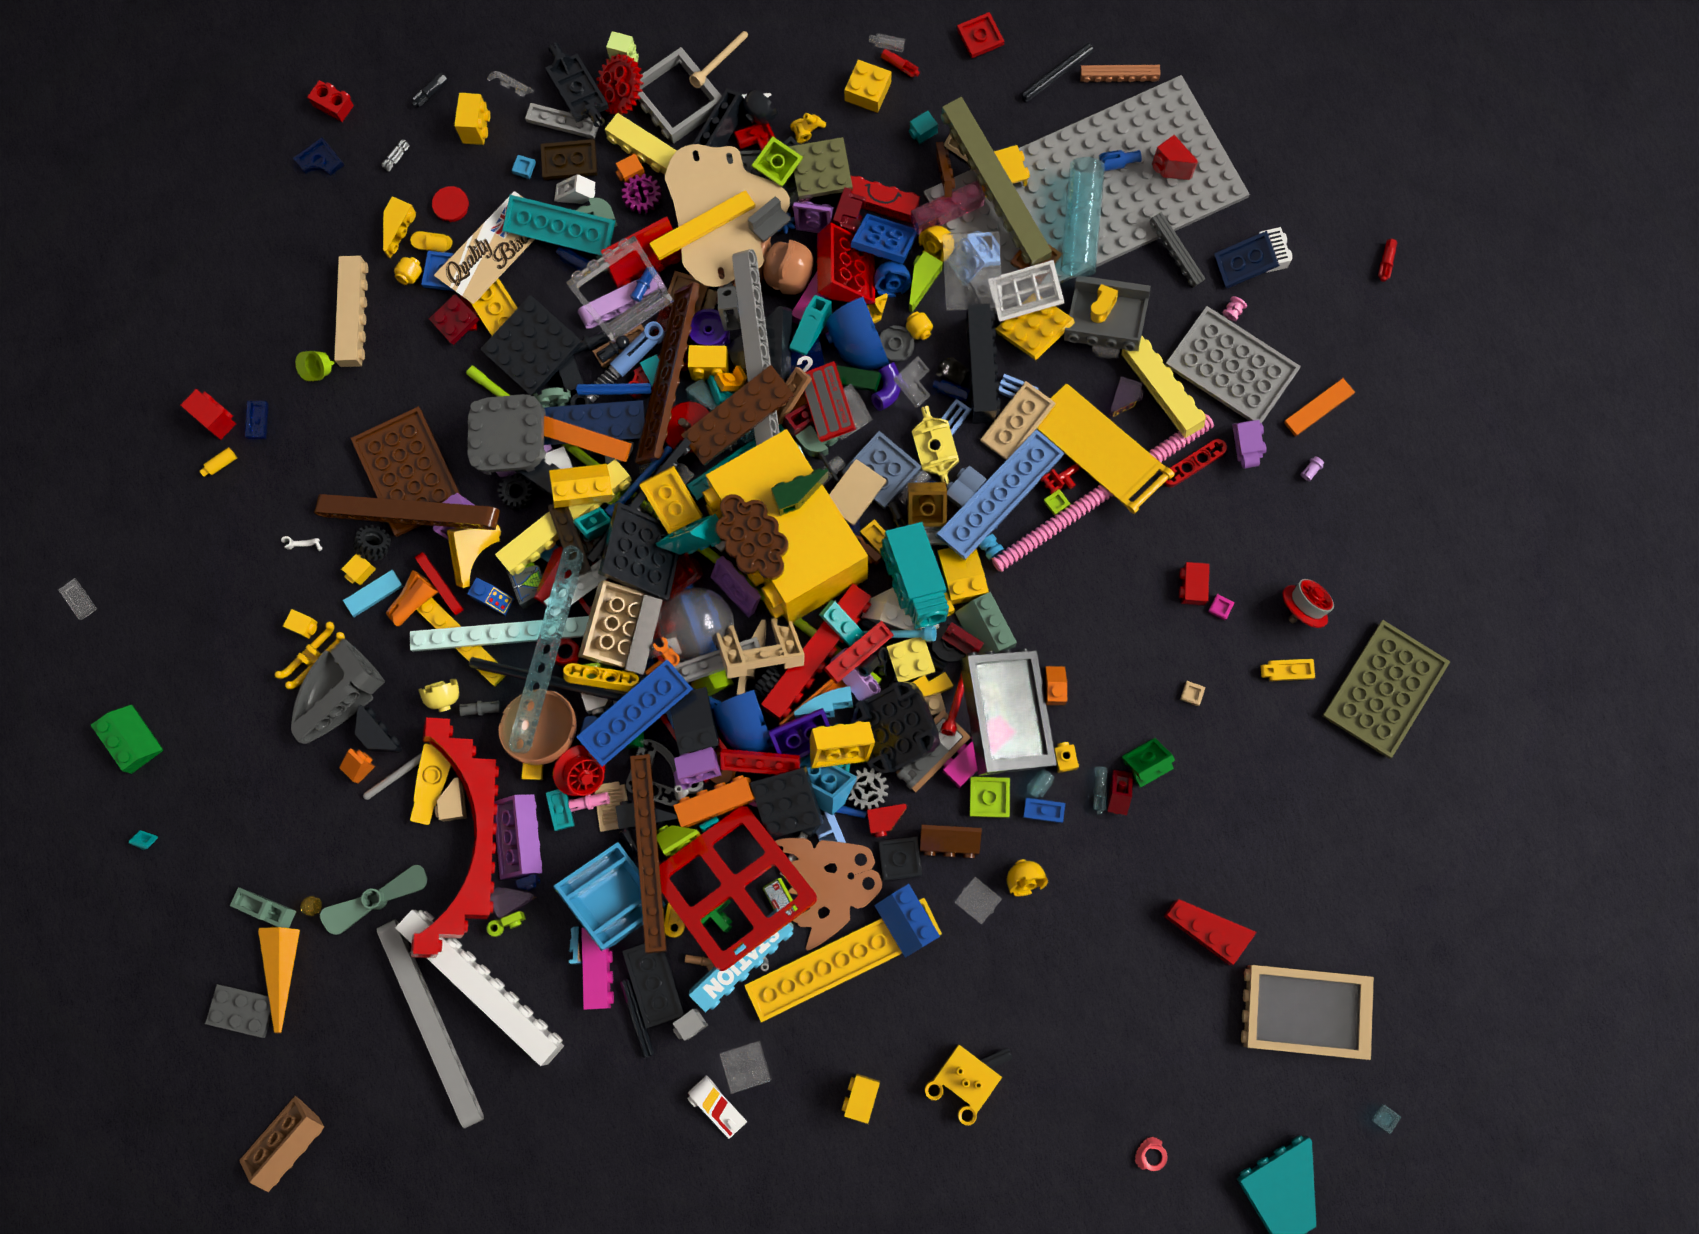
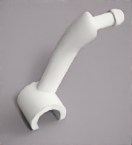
(301, 543)

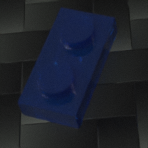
(256, 419)

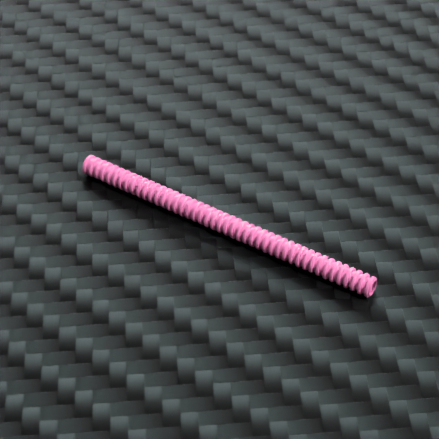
(1086, 503)

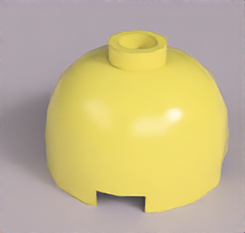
(440, 695)

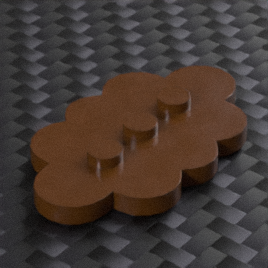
(752, 537)

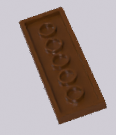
(738, 415)

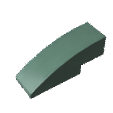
(263, 908)

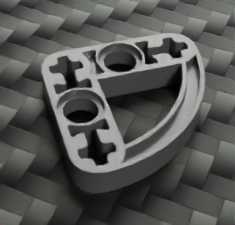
(670, 758)

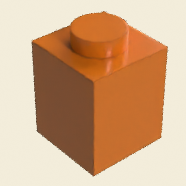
(629, 168)

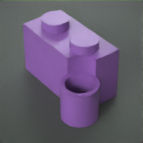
(1249, 442)
(696, 767)

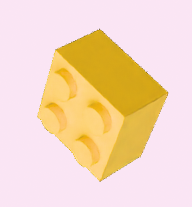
(867, 86)
(472, 118)
(707, 361)
(861, 1099)

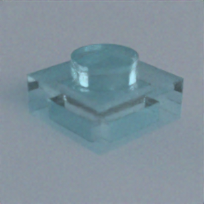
(1386, 1118)

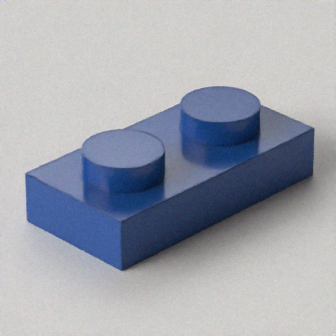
(1044, 810)

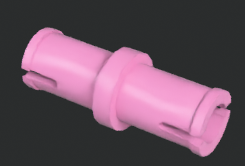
(589, 801)

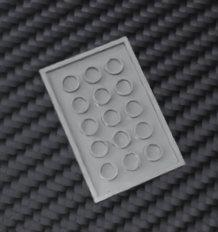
(1232, 365)

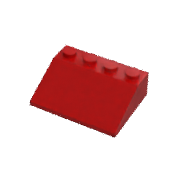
(631, 265)
(843, 270)

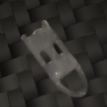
(508, 81)

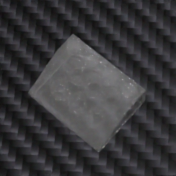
(972, 269)

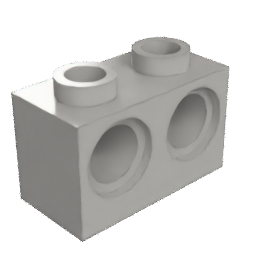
(689, 1025)

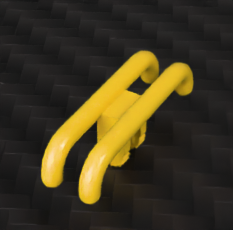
(309, 657)

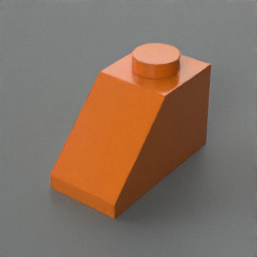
(1055, 685)

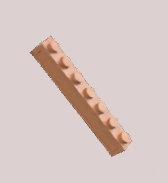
(1119, 73)

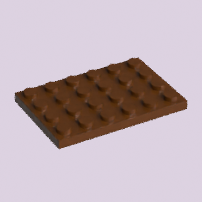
(405, 462)

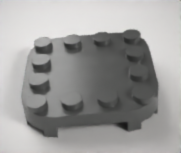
(506, 433)

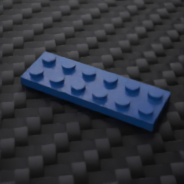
(634, 712)

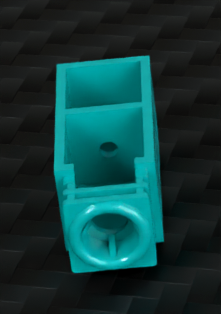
(915, 574)

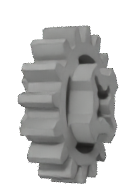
(876, 791)

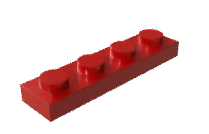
(858, 652)
(758, 761)

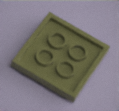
(822, 169)

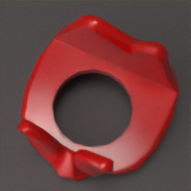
(573, 658)

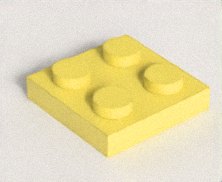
(911, 659)

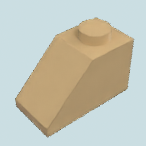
(451, 802)

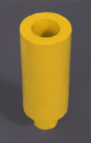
(218, 462)

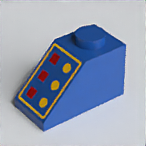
(490, 596)

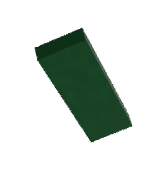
(859, 378)

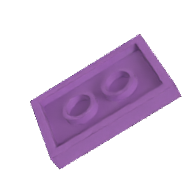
(735, 586)

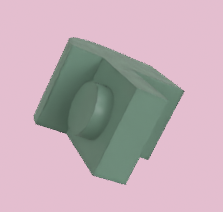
(598, 208)
(810, 443)

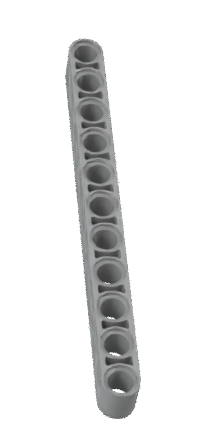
(753, 329)
(430, 1025)

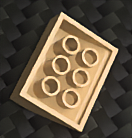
(611, 624)

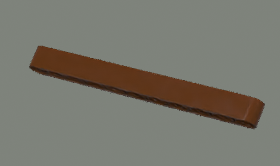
(407, 512)

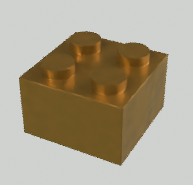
(927, 504)

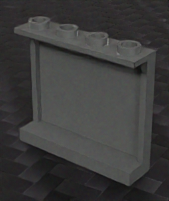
(1124, 323)

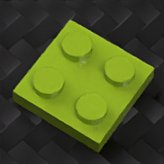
(989, 797)

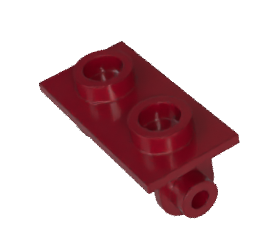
(961, 639)

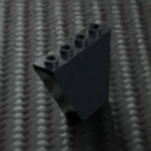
(779, 340)

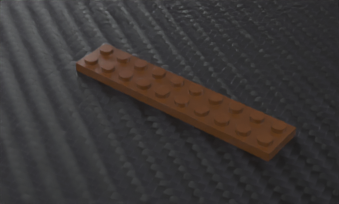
(667, 374)

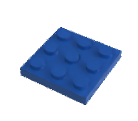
(884, 238)

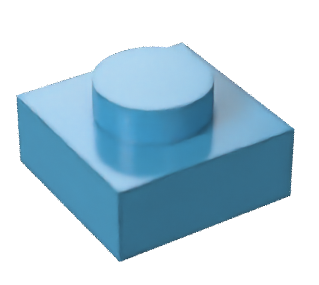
(523, 166)

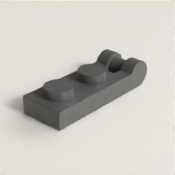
(922, 766)

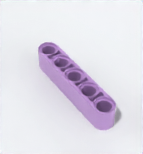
(613, 303)

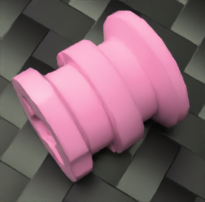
(1234, 308)

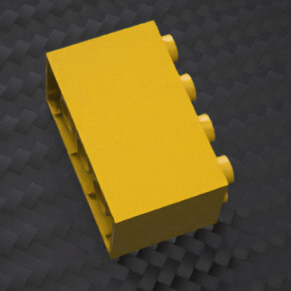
(822, 548)

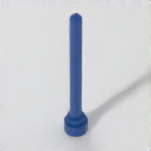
(644, 476)

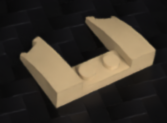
(786, 652)

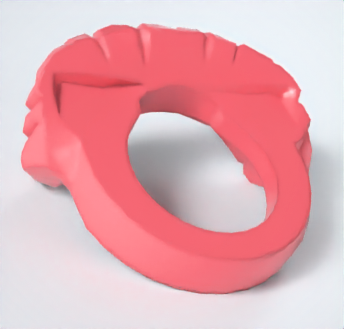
(1152, 1143)

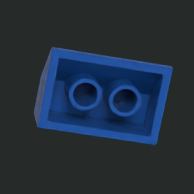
(907, 920)

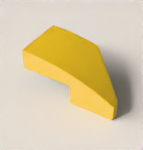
(876, 310)

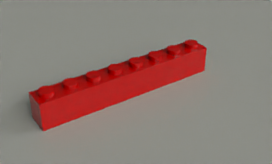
(816, 652)

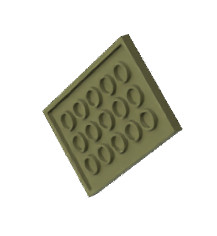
(1386, 689)

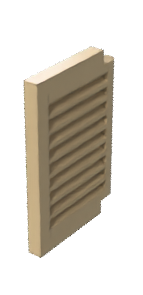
(607, 812)

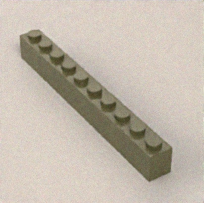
(996, 182)

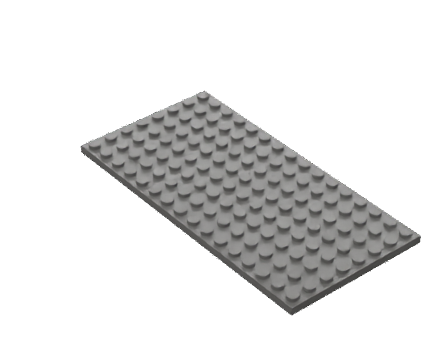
(1129, 193)

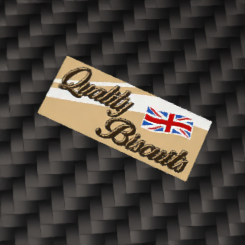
(483, 257)

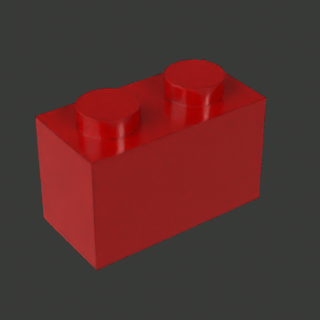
(1195, 583)

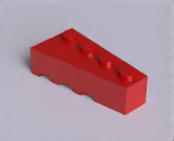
(1213, 932)

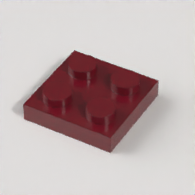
(454, 319)

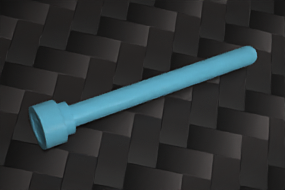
(927, 633)

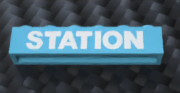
(717, 983)

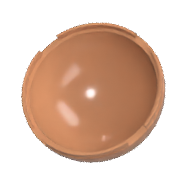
(553, 732)

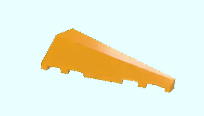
(278, 955)

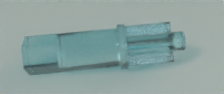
(1100, 789)

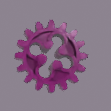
(650, 198)

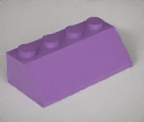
(517, 837)

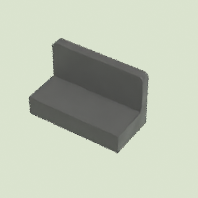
(768, 220)

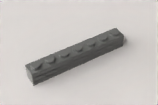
(1177, 249)

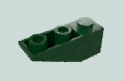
(794, 494)

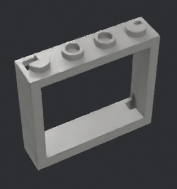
(692, 121)

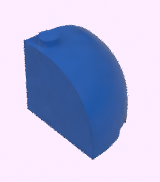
(856, 336)
(743, 724)

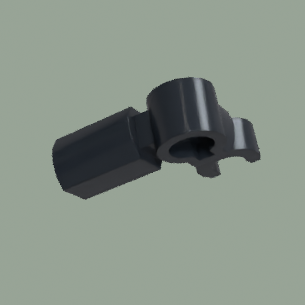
(878, 658)

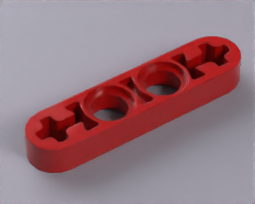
(1194, 463)
(439, 583)

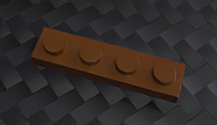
(945, 169)

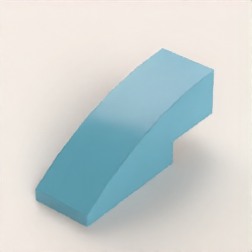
(829, 701)

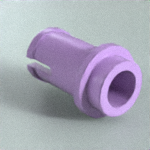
(1314, 465)

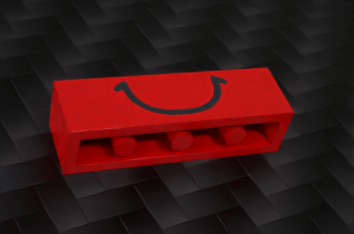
(885, 199)

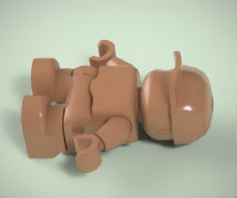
(784, 267)

